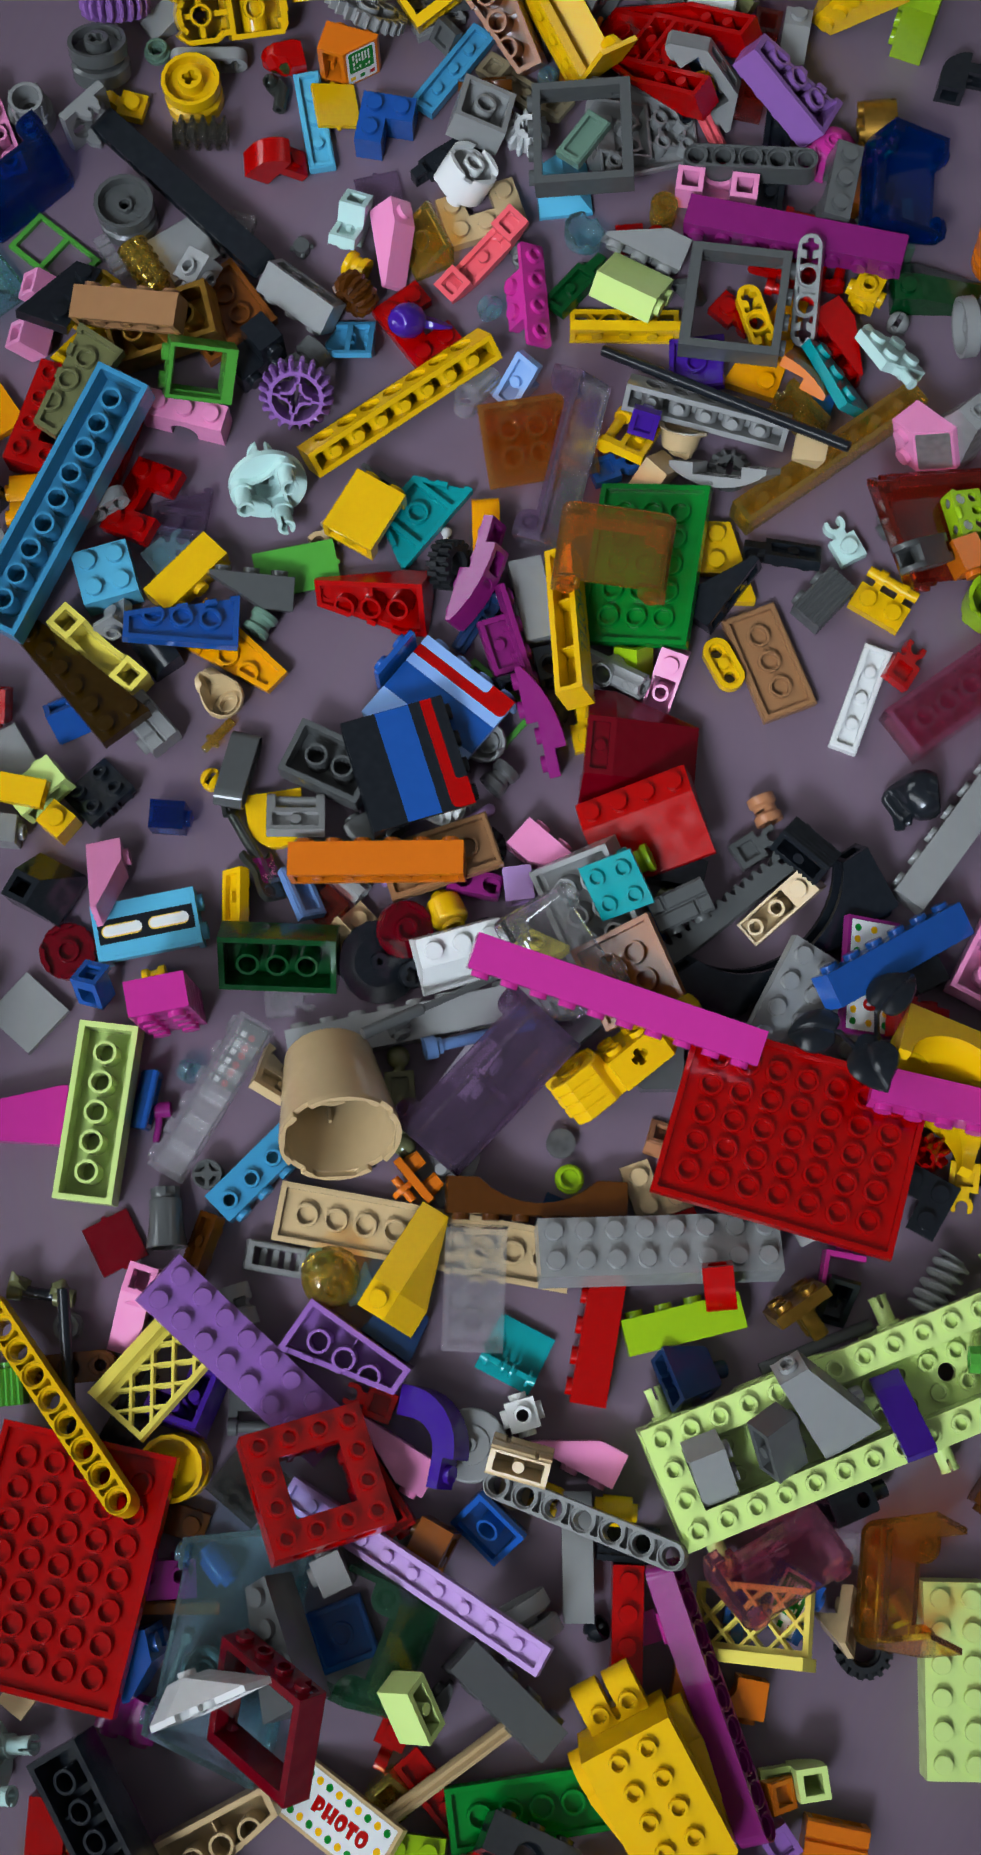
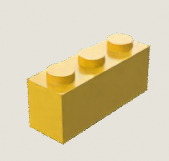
(187, 574)

